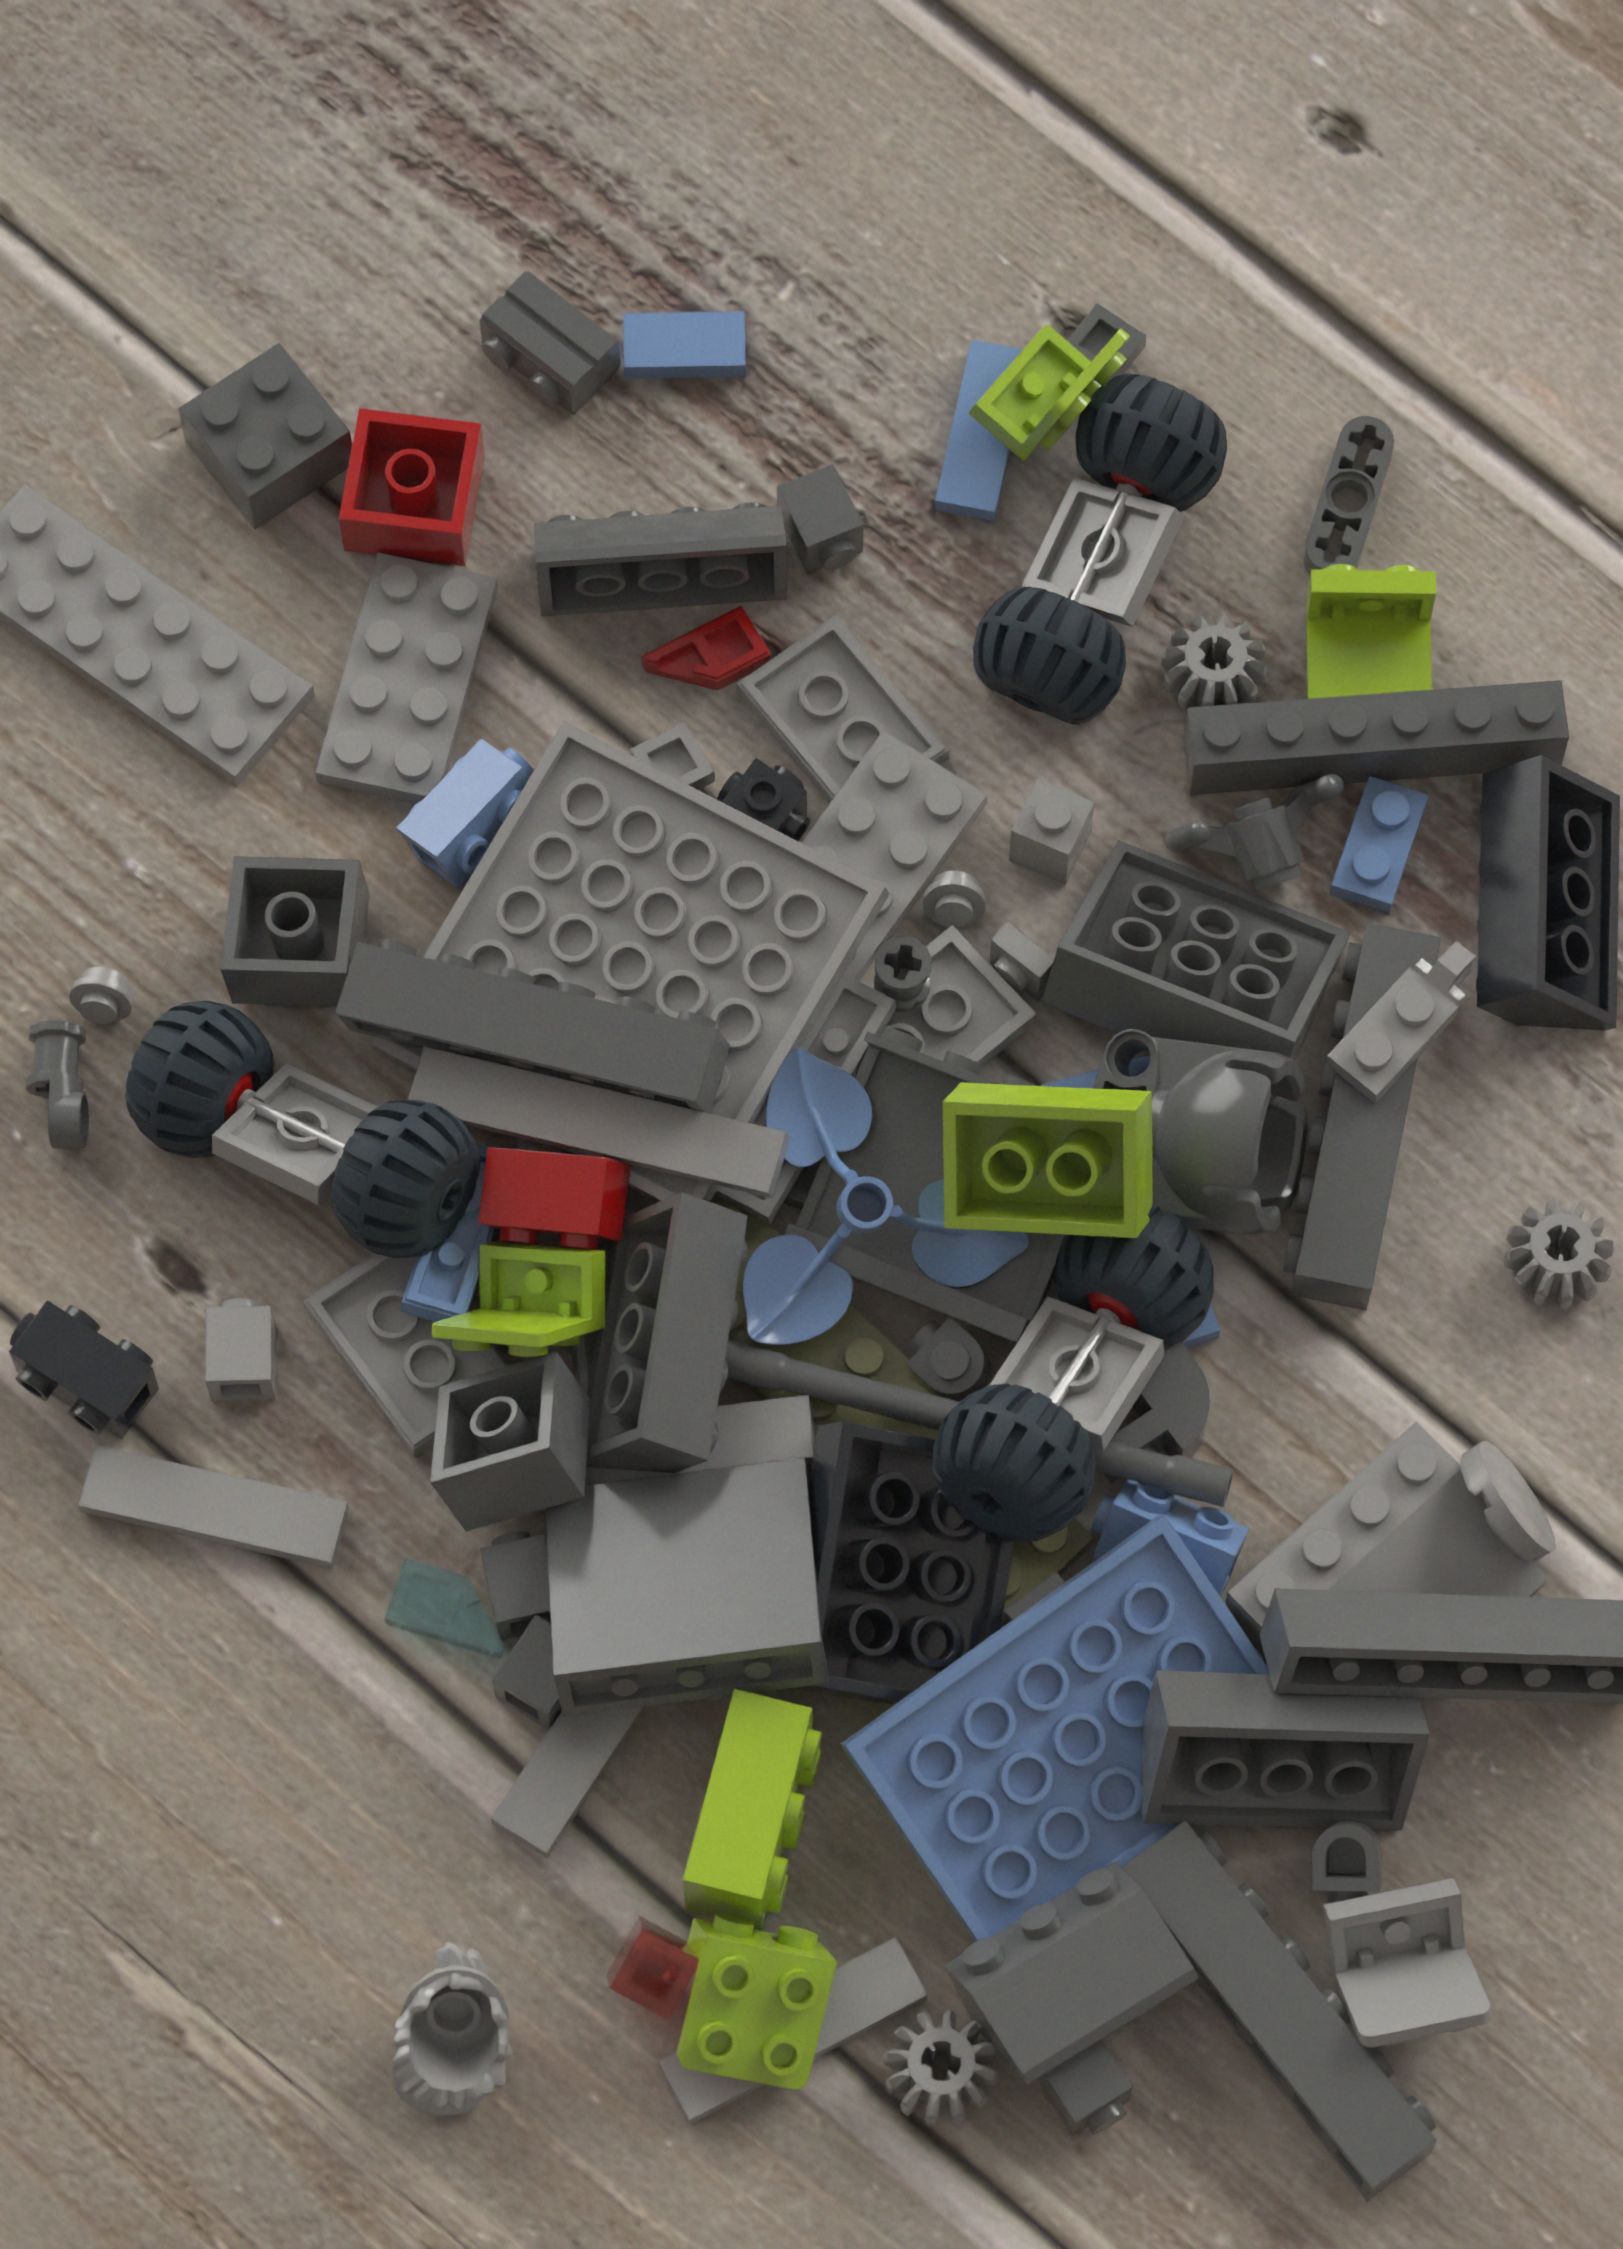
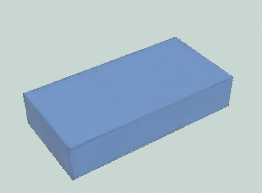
(684, 344)

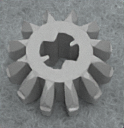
(1214, 645)
(1558, 1276)
(918, 2077)

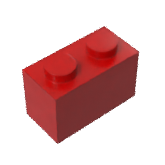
(555, 1196)

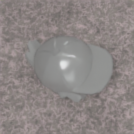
(451, 2036)

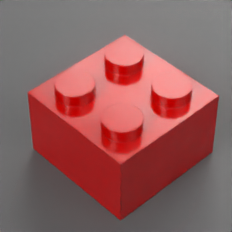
(412, 487)

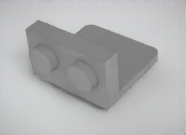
(1404, 1964)

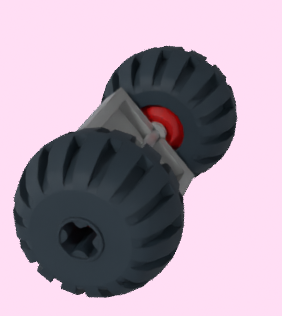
(1103, 551)
(392, 1169)
(1023, 1447)

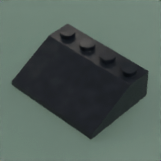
(896, 1565)

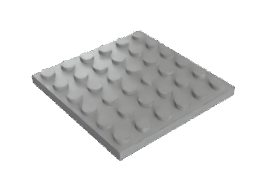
(664, 900)

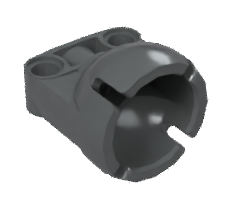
(1219, 1141)

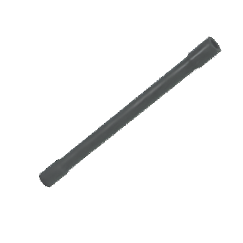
(776, 1372)

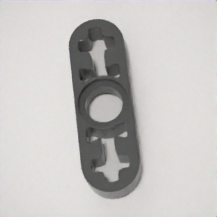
(1340, 476)

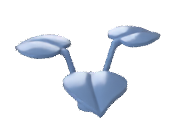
(786, 1283)

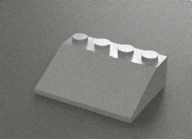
(1391, 1529)

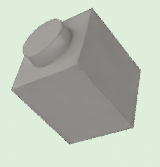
(1051, 831)
(240, 1351)

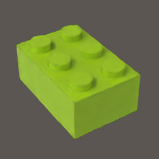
(1047, 1159)
(752, 1809)

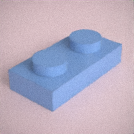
(1379, 844)

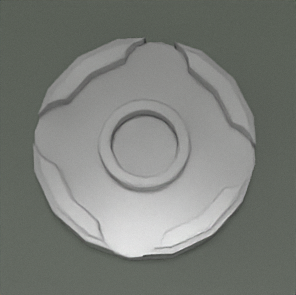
(1511, 1504)

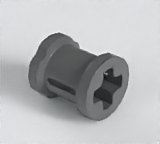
(903, 953)

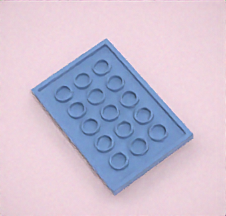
(1031, 1745)

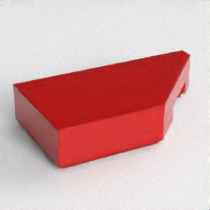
(711, 653)

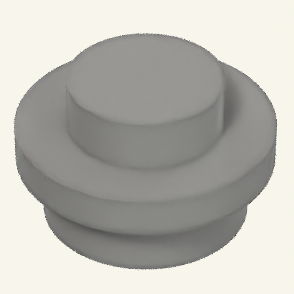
(954, 900)
(102, 995)

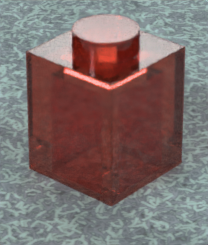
(653, 1968)

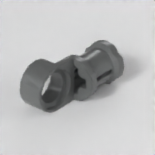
(57, 1080)

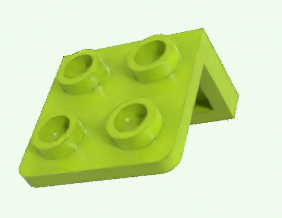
(1045, 391)
(1368, 630)
(531, 1299)
(755, 2001)

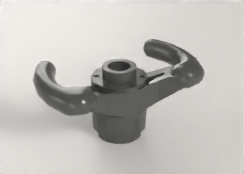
(1262, 836)

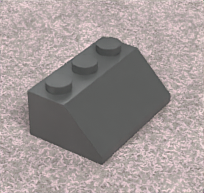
(1070, 1972)

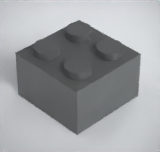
(266, 436)
(292, 929)
(511, 1441)

